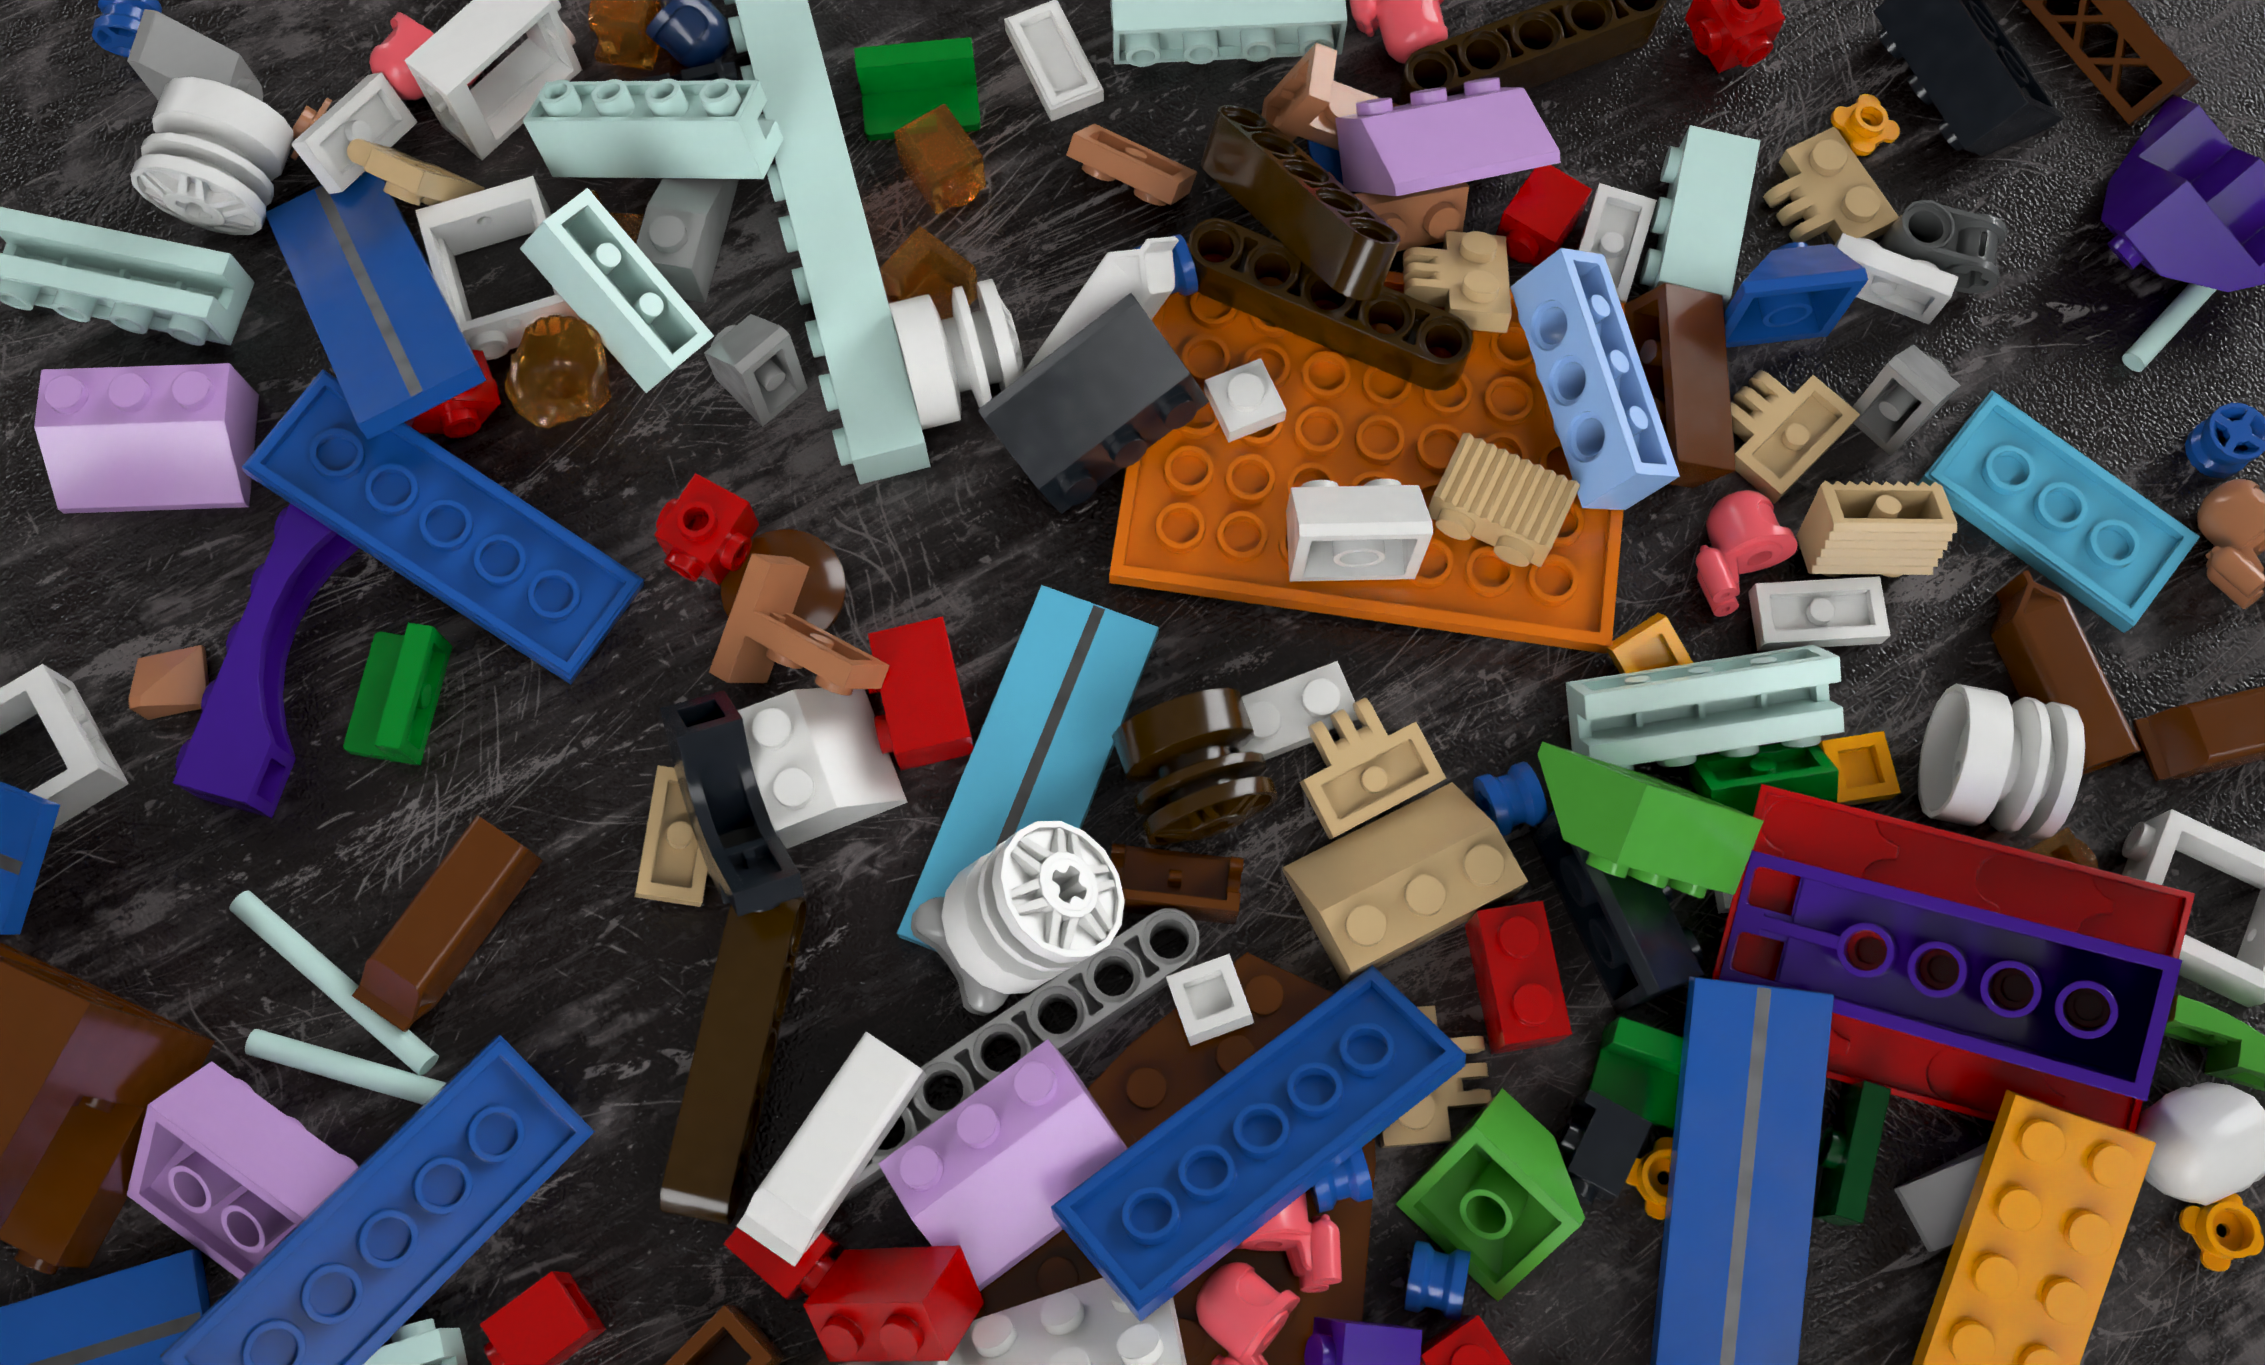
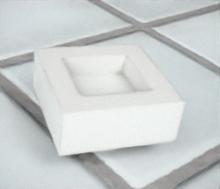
(1244, 400)
(1210, 999)

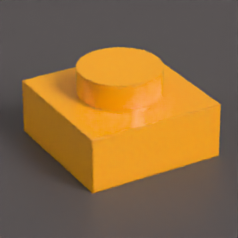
(1648, 647)
(1863, 768)

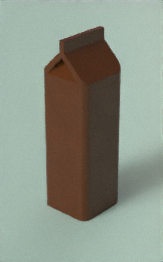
(2056, 664)
(2204, 735)
(445, 924)

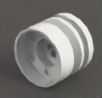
(212, 156)
(956, 352)
(2001, 761)
(1033, 907)

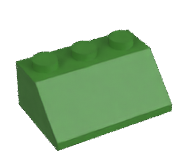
(1647, 825)

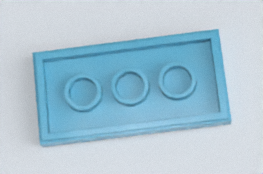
(2060, 511)

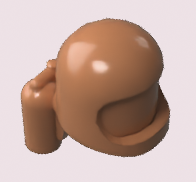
(2235, 524)

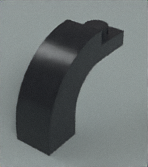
(726, 805)

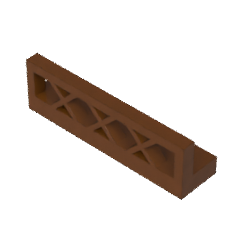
(2140, 36)

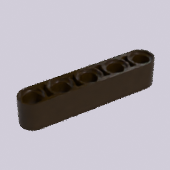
(1550, 28)
(1300, 203)
(1341, 329)
(732, 1063)

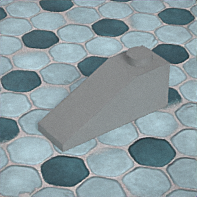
(686, 231)

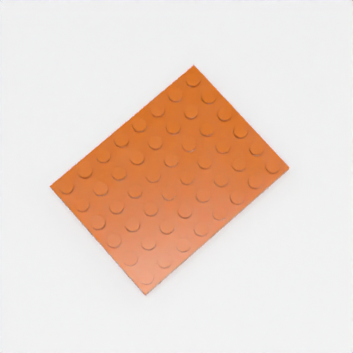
(1214, 511)

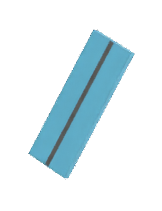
(1042, 735)

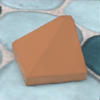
(169, 683)

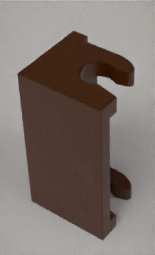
(1191, 882)

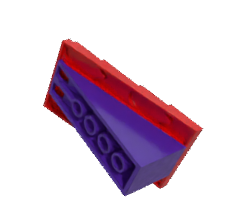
(1959, 959)

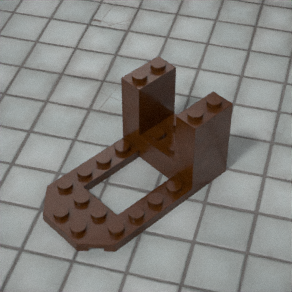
(74, 1105)

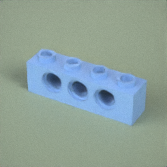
(1593, 380)

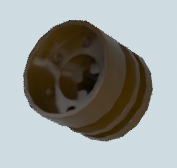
(1189, 755)

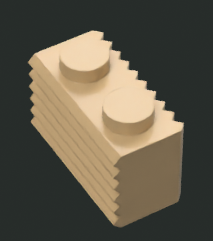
(1501, 501)
(1876, 529)

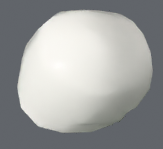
(2205, 1142)

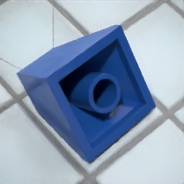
(1793, 295)

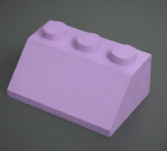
(1442, 139)
(146, 437)
(1002, 1161)
(230, 1168)

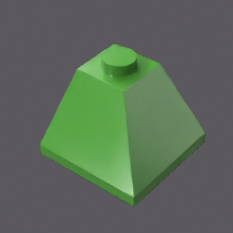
(1497, 1195)

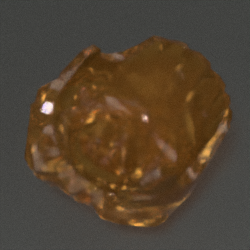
(558, 372)

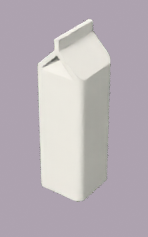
(1142, 271)
(831, 1149)

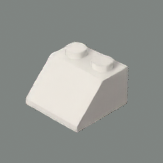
(1356, 531)
(818, 762)

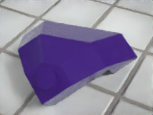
(2189, 203)

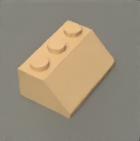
(1404, 880)

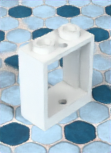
(469, 44)
(458, 228)
(90, 763)
(2149, 856)

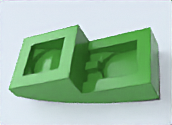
(2233, 1047)

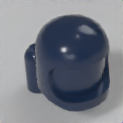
(691, 31)

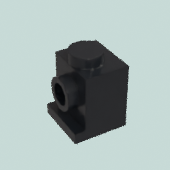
(1600, 1146)

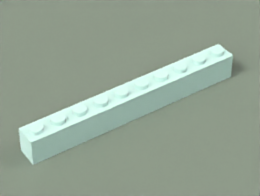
(833, 241)

